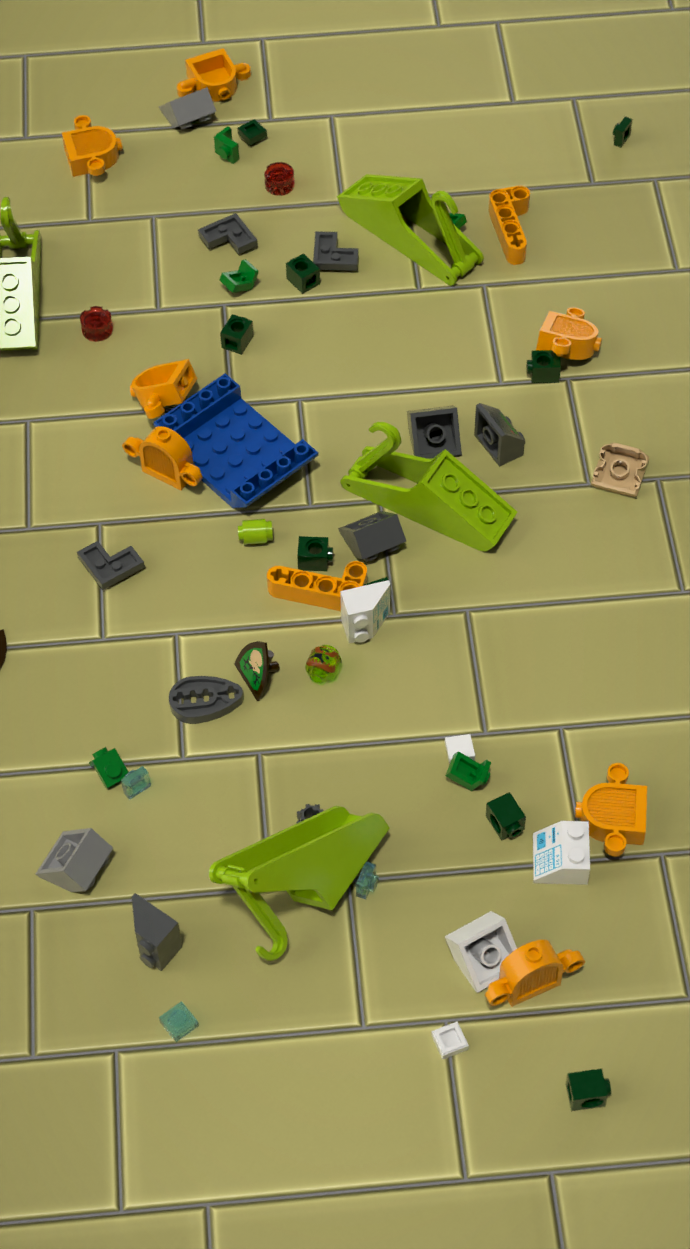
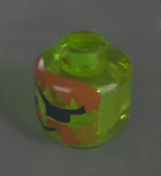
(323, 664)

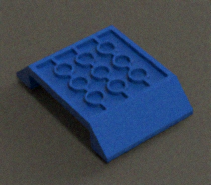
(234, 444)

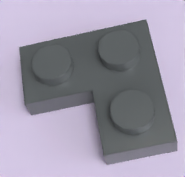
(231, 230)
(330, 257)
(108, 569)

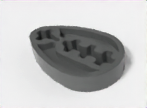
(201, 711)

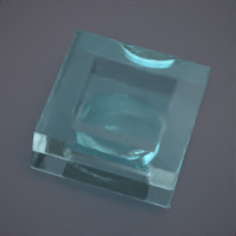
(135, 782)
(367, 880)
(178, 1021)

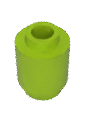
(255, 531)

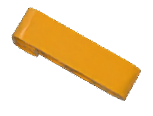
(504, 208)
(310, 587)

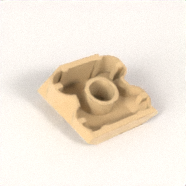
(620, 469)

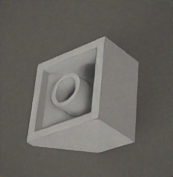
(189, 108)
(75, 860)

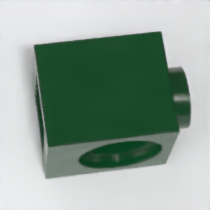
(302, 273)
(237, 334)
(544, 366)
(314, 553)
(505, 816)
(587, 1089)

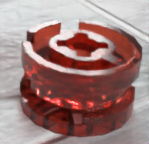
(279, 176)
(96, 324)

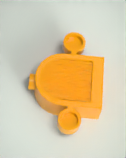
(214, 72)
(90, 147)
(569, 335)
(163, 386)
(165, 457)
(615, 811)
(531, 972)

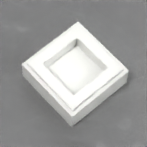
(459, 743)
(450, 1040)

